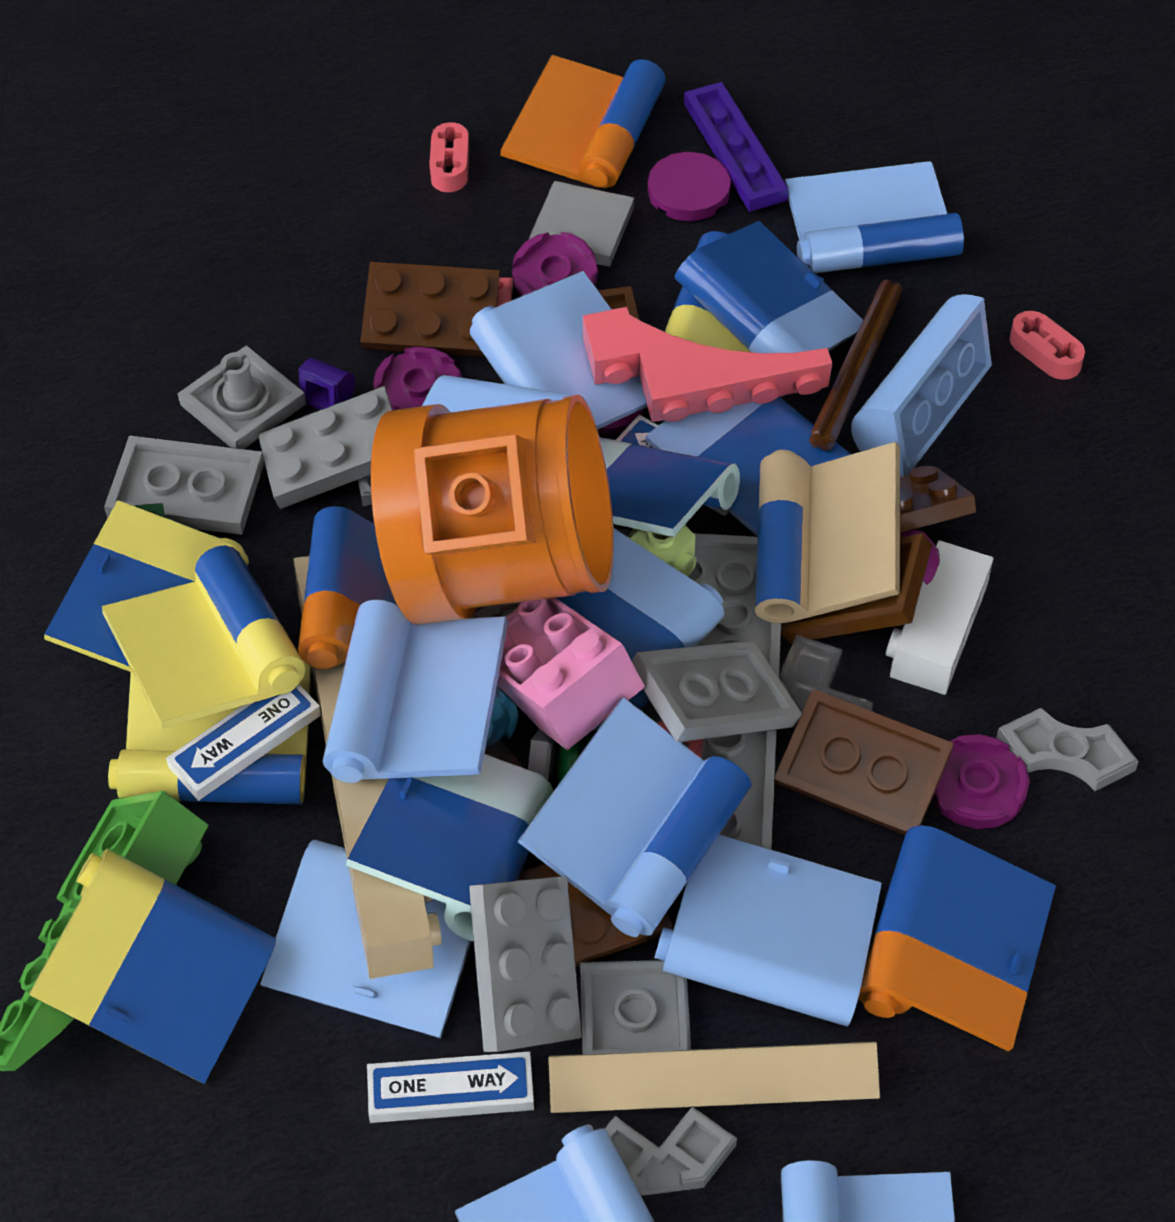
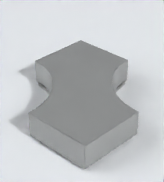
(1088, 753)

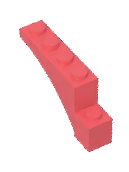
(693, 377)

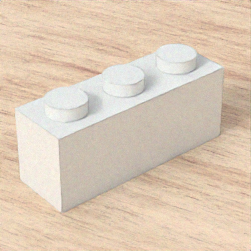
(945, 611)

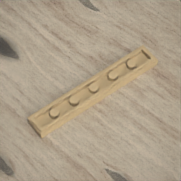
(713, 1077)

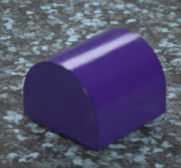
(325, 384)

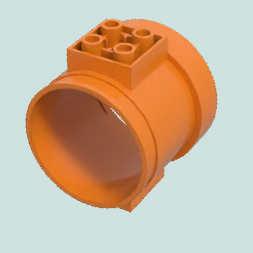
(490, 506)

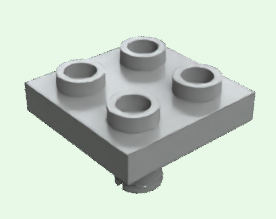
(241, 398)

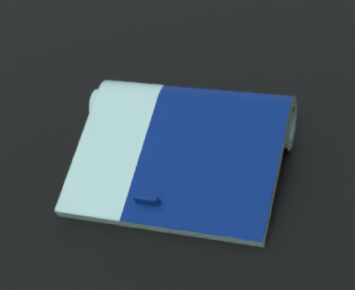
(664, 488)
(452, 834)

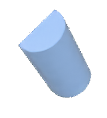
(927, 382)

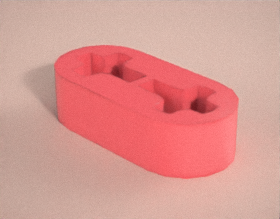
(456, 157)
(1047, 344)

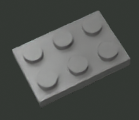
(323, 448)
(195, 482)
(715, 690)
(525, 963)

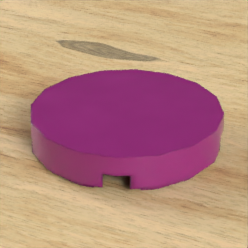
(689, 186)
(551, 259)
(413, 375)
(982, 783)

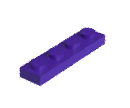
(736, 146)

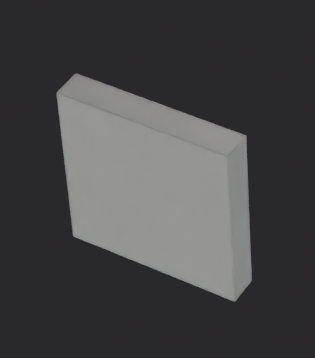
(588, 214)
(633, 1008)

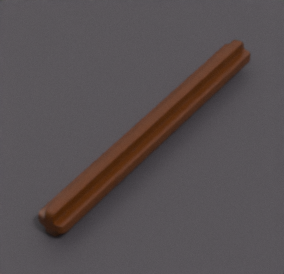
(855, 366)

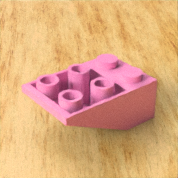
(563, 670)

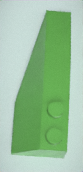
(143, 829)

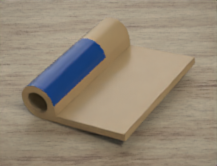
(827, 533)

